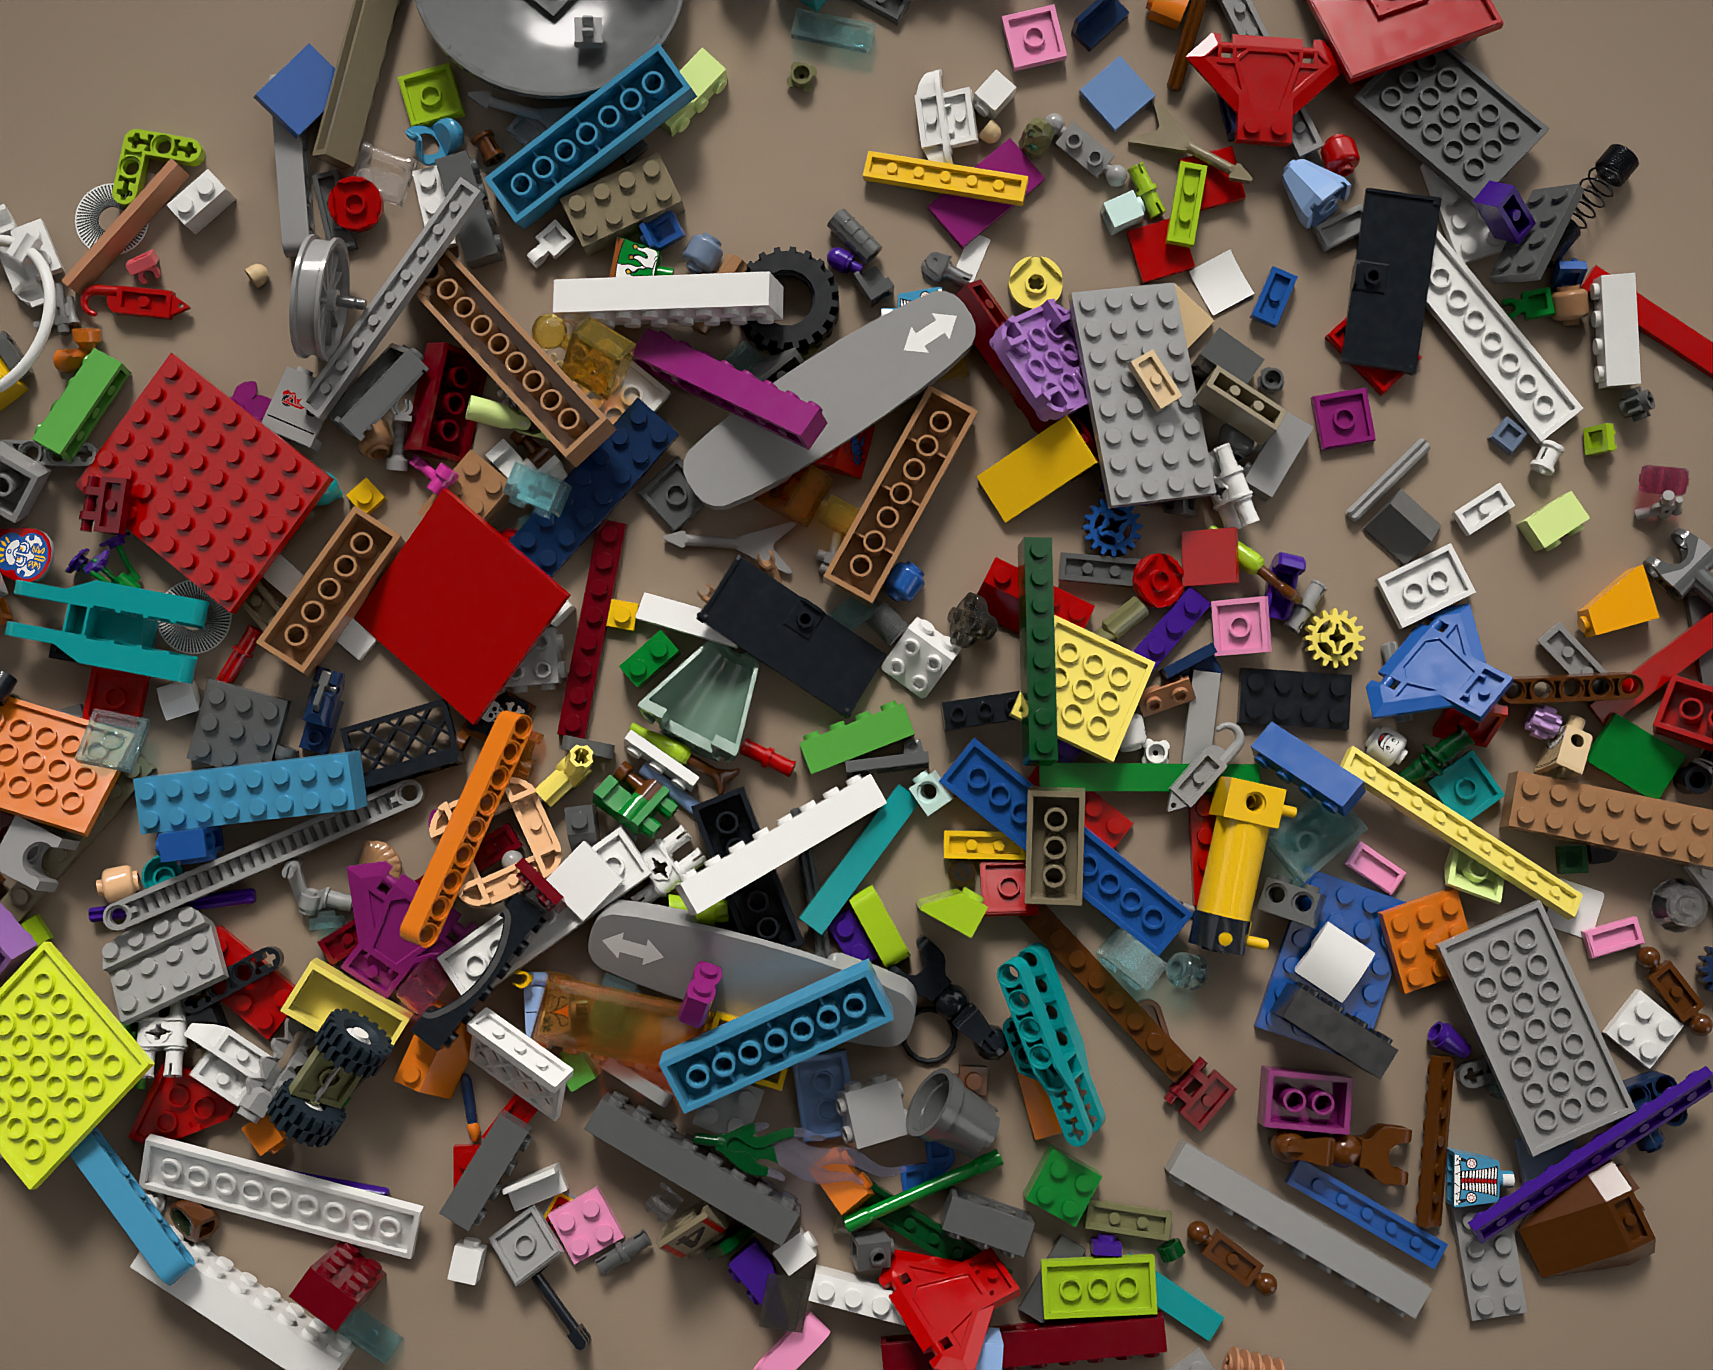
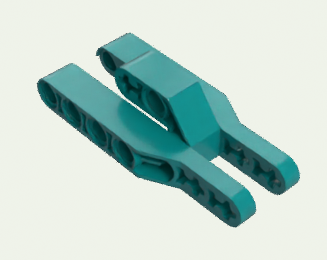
(114, 639)
(1036, 1041)

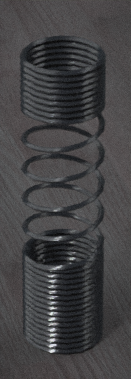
(1614, 168)

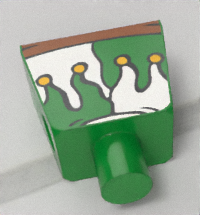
(636, 260)

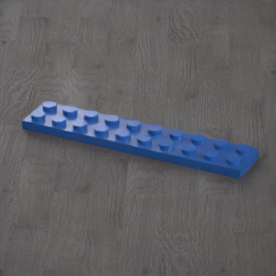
(1108, 877)

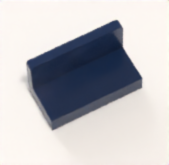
(1098, 22)
(1201, 660)

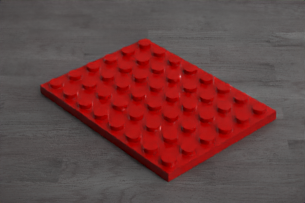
(208, 482)

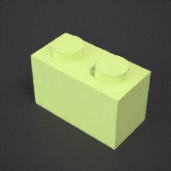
(1553, 521)

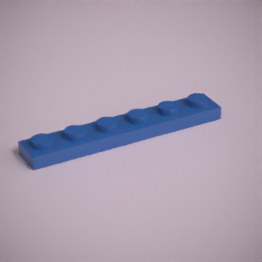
(1366, 1213)

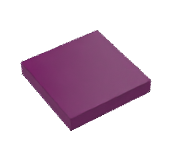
(1343, 419)

